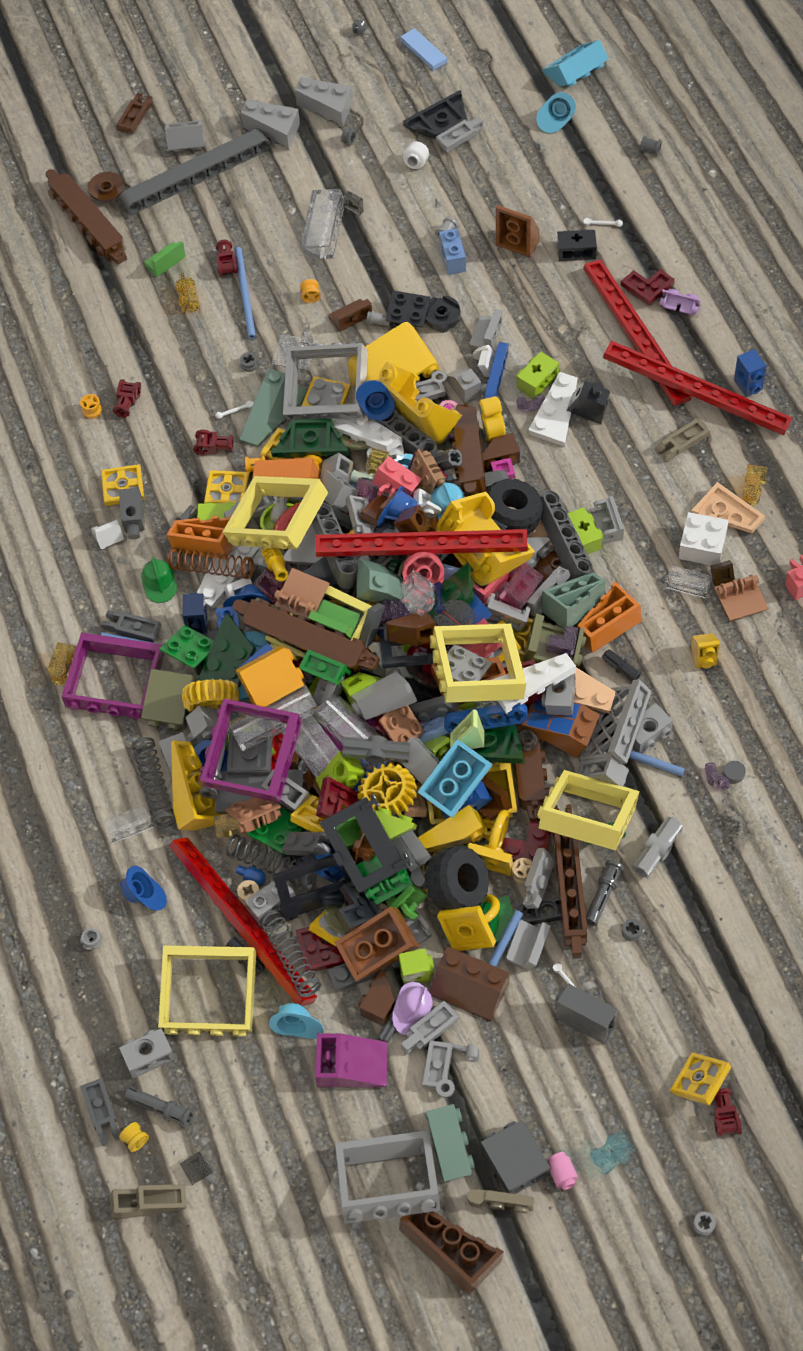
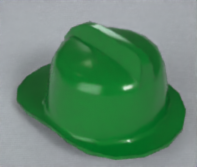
(158, 581)

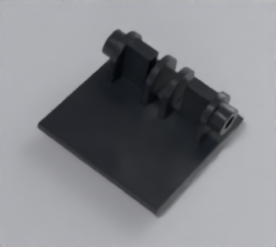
(407, 308)

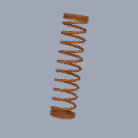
(250, 560)

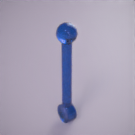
(439, 608)

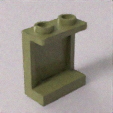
(539, 638)
(164, 699)

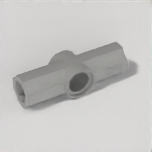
(657, 847)

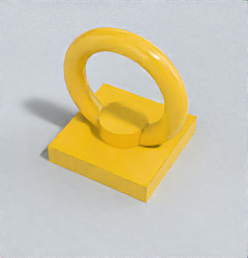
(492, 853)
(468, 926)

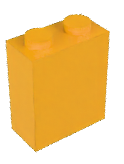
(270, 676)

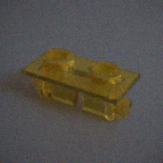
(185, 288)

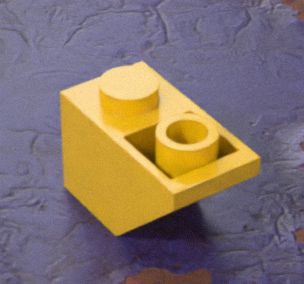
(705, 650)

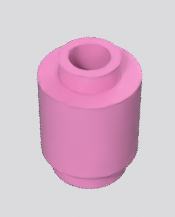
(562, 1171)

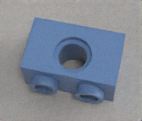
(452, 251)

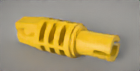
(275, 562)

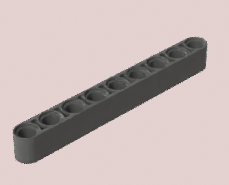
(194, 171)

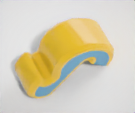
(491, 418)

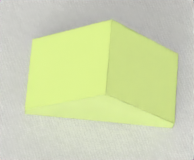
(469, 731)

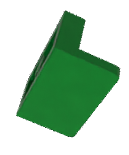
(323, 667)

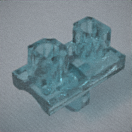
(613, 1152)

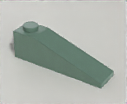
(268, 409)
(377, 582)

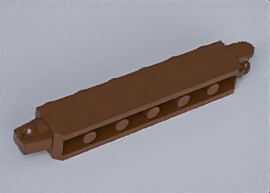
(86, 216)
(467, 440)
(304, 635)
(531, 779)
(570, 891)

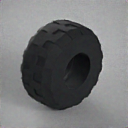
(519, 496)
(457, 878)

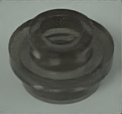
(528, 735)

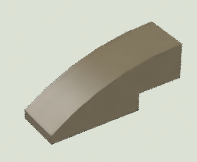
(147, 1200)

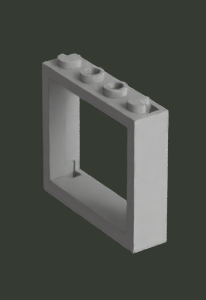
(318, 350)
(383, 1149)

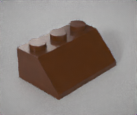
(469, 983)

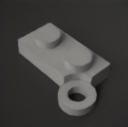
(432, 387)
(438, 1067)

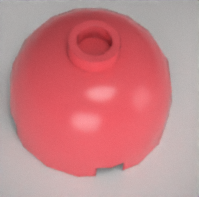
(425, 564)

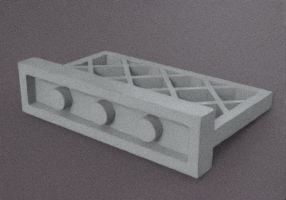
(625, 726)

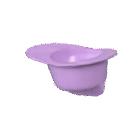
(411, 1005)

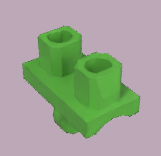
(408, 901)

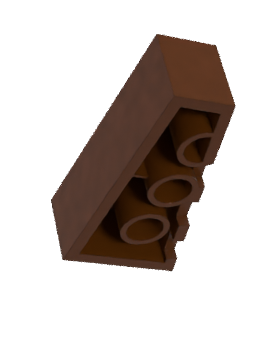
(452, 1249)

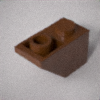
(501, 448)
(411, 629)
(379, 1000)

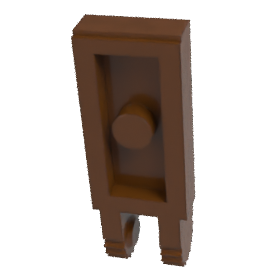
(134, 114)

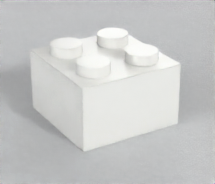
(703, 539)

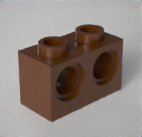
(413, 520)

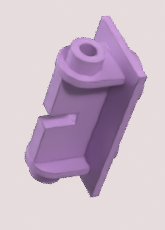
(687, 302)

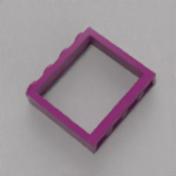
(114, 646)
(285, 755)

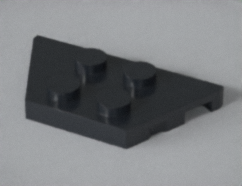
(438, 117)

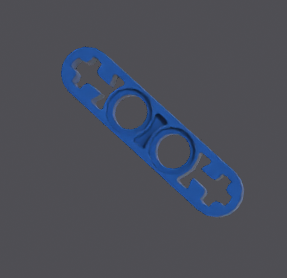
(497, 370)
(485, 717)

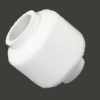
(415, 155)

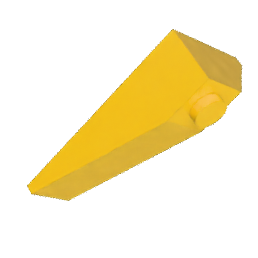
(190, 808)
(455, 831)

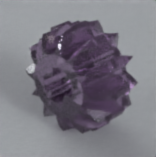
(393, 610)

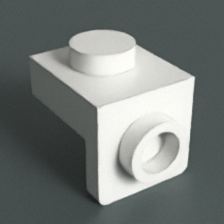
(425, 501)

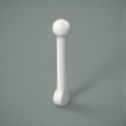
(587, 222)
(249, 404)
(557, 968)

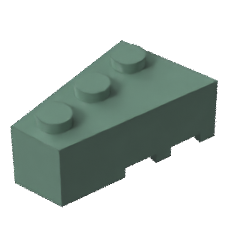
(573, 599)
(449, 1142)

